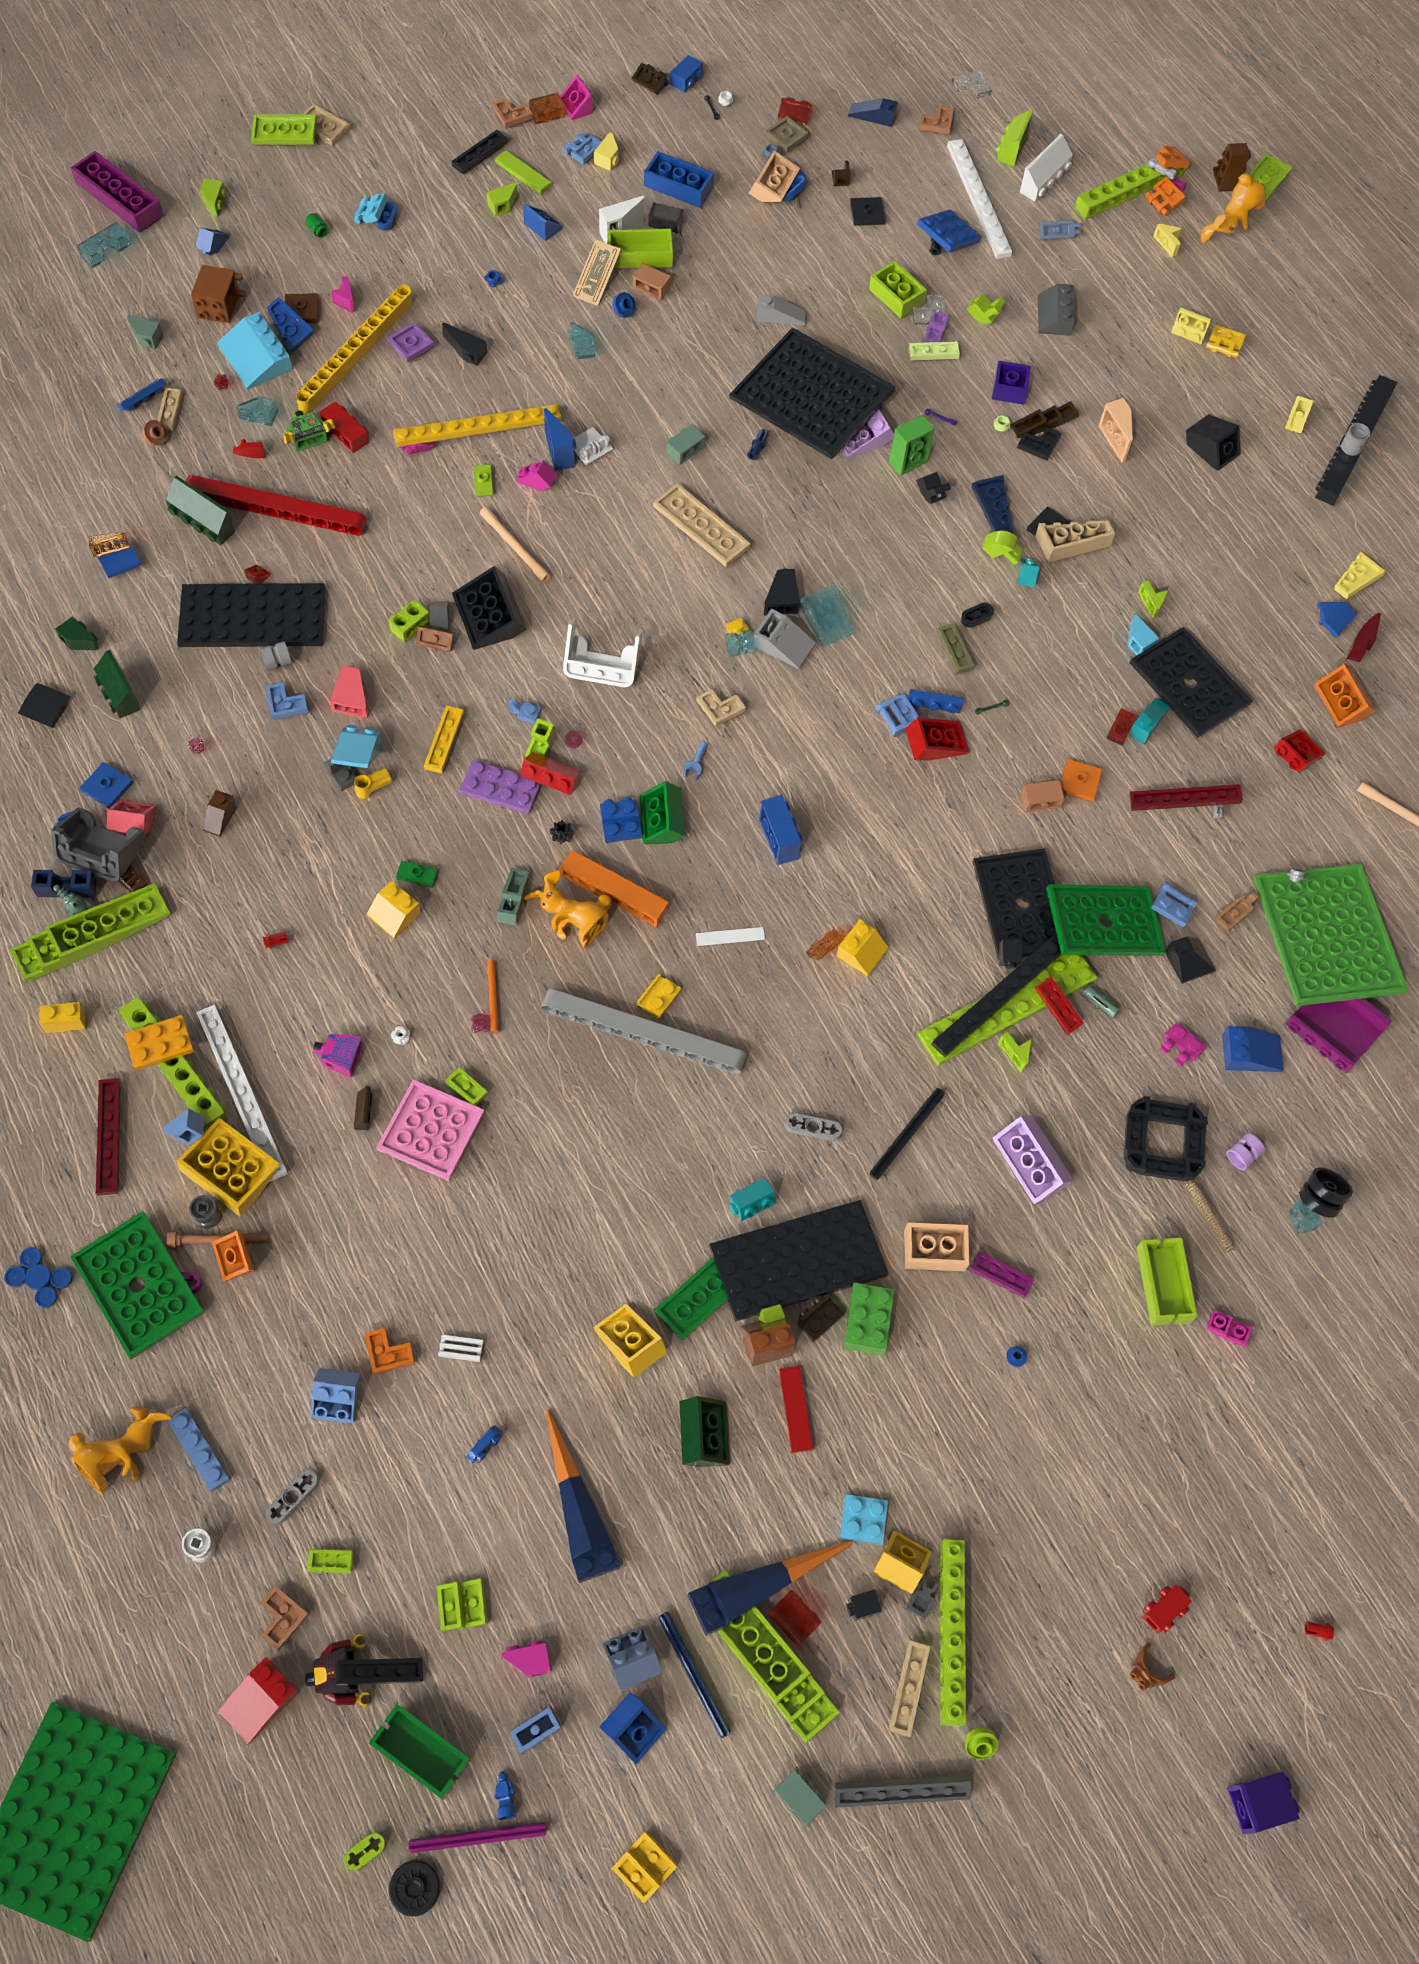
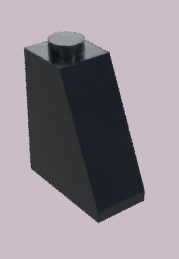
(783, 593)

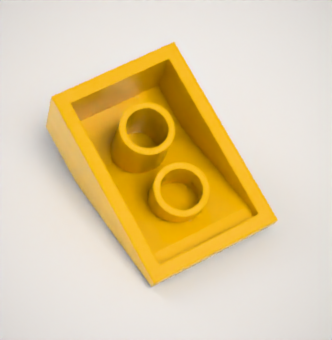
(631, 1340)

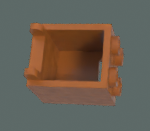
(216, 293)

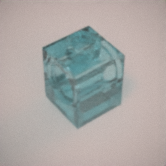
(1300, 1224)

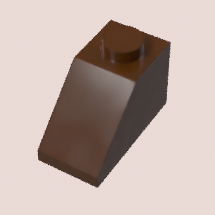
(219, 813)

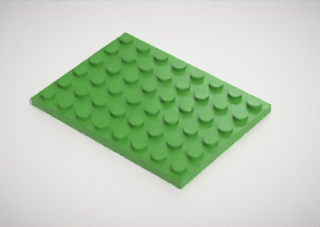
(1330, 935)

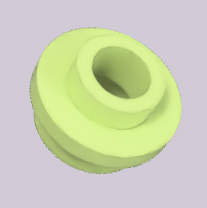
(1002, 423)

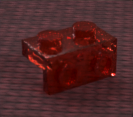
(795, 110)
(794, 1617)

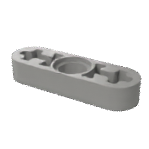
(809, 1119)
(292, 1506)

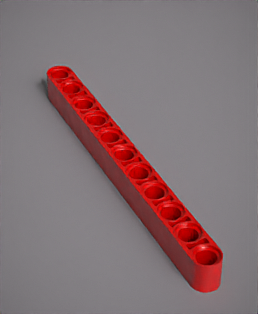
(280, 506)

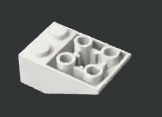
(621, 216)

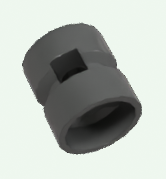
(205, 1211)

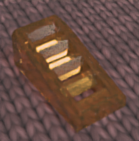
(97, 542)

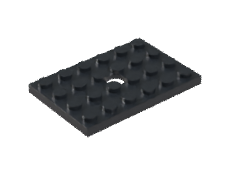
(1181, 658)
(1015, 877)

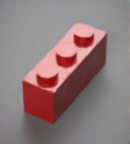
(347, 427)
(550, 773)

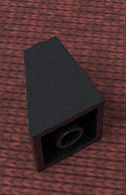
(1214, 440)

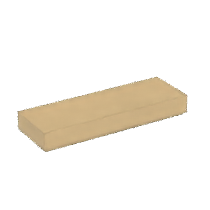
(170, 408)

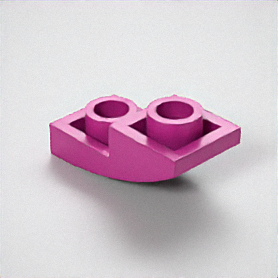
(1229, 1329)

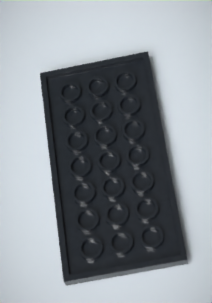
(251, 615)
(798, 1260)

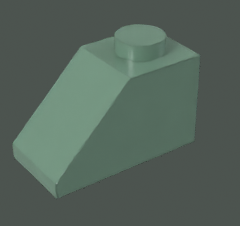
(145, 331)

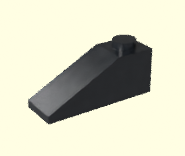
(466, 345)

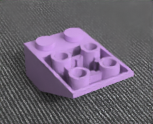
(872, 435)

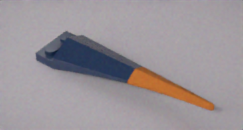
(587, 1536)
(734, 1596)

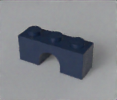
(81, 882)

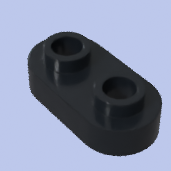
(976, 616)

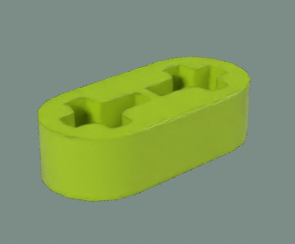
(368, 1856)

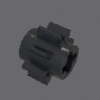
(561, 832)

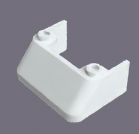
(600, 667)

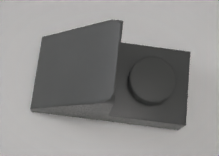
(341, 774)

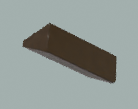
(363, 1109)

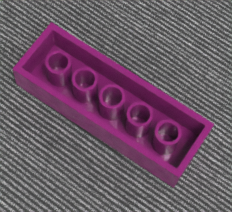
(117, 191)

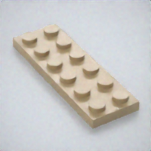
(701, 524)

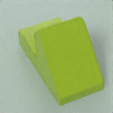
(1151, 599)
(1018, 1054)

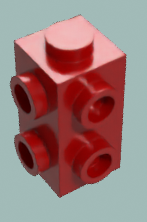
(1171, 1604)

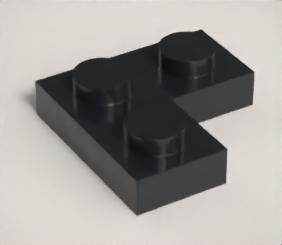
(1042, 446)

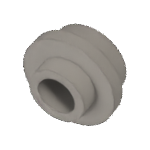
(1296, 875)

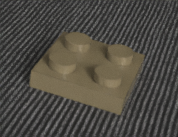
(786, 134)

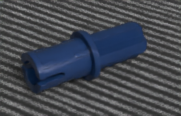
(757, 445)

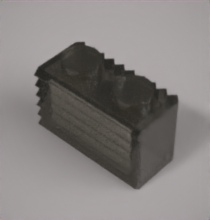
(665, 217)

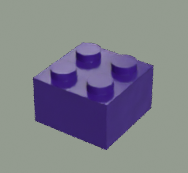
(1011, 382)

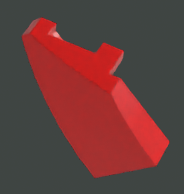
(250, 449)

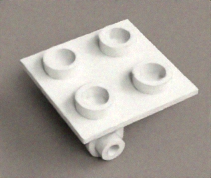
(591, 445)

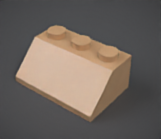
(774, 179)

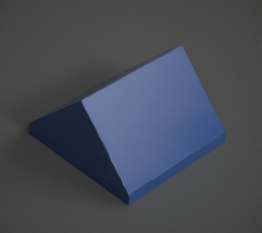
(540, 222)

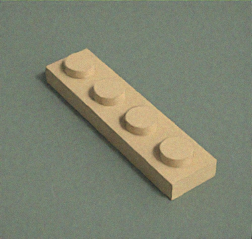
(909, 1688)

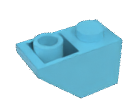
(1140, 635)

